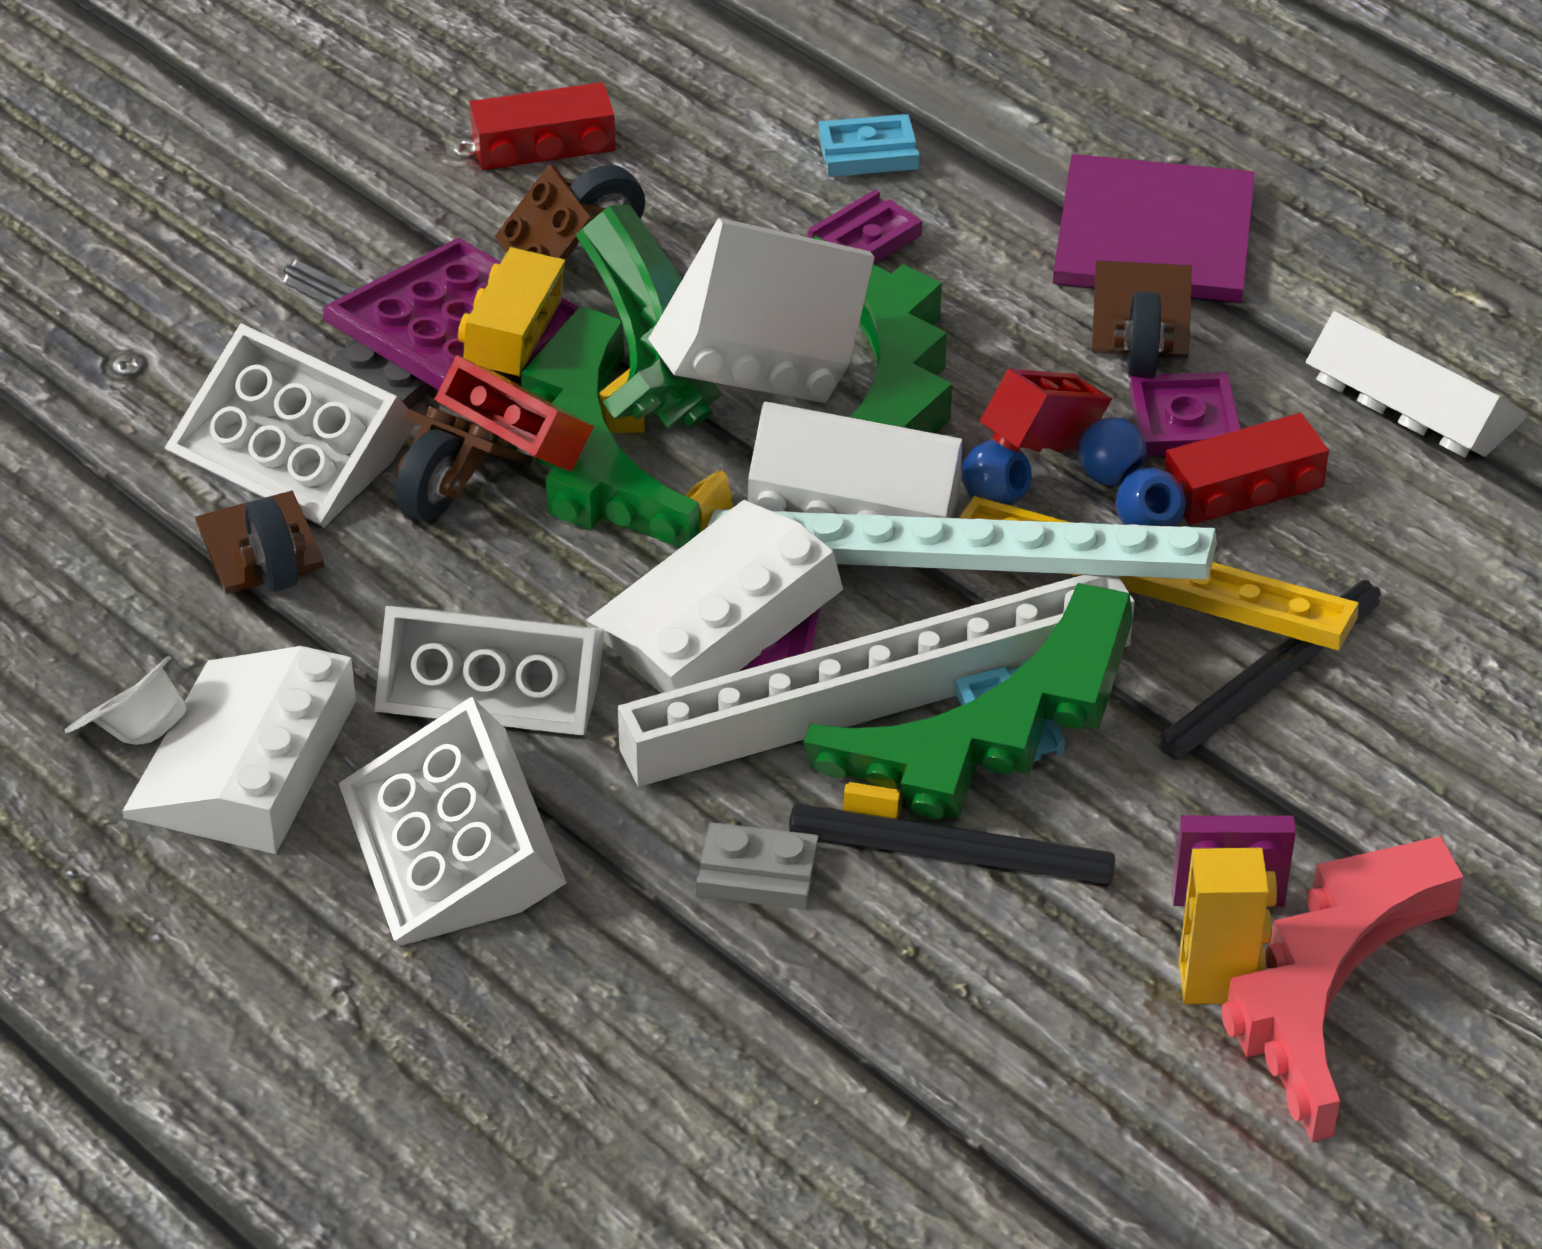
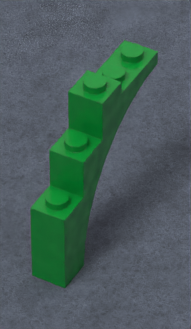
(641, 288)
(908, 350)
(604, 479)
(1002, 728)

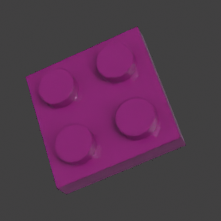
(1182, 408)
(1270, 833)

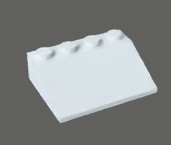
(766, 312)
(290, 424)
(720, 598)
(247, 747)
(451, 828)

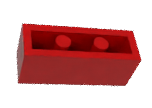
(542, 125)
(1043, 410)
(514, 413)
(1248, 467)

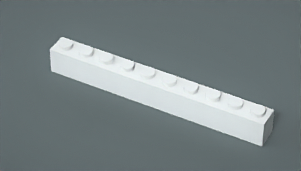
(838, 683)

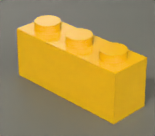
(512, 311)
(1224, 921)

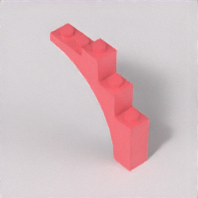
(1351, 914)

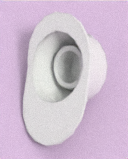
(141, 711)

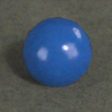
(1111, 451)
(996, 473)
(1150, 499)

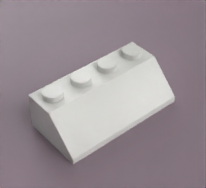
(1413, 386)
(851, 466)
(514, 668)

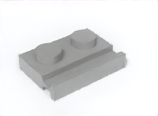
(757, 865)

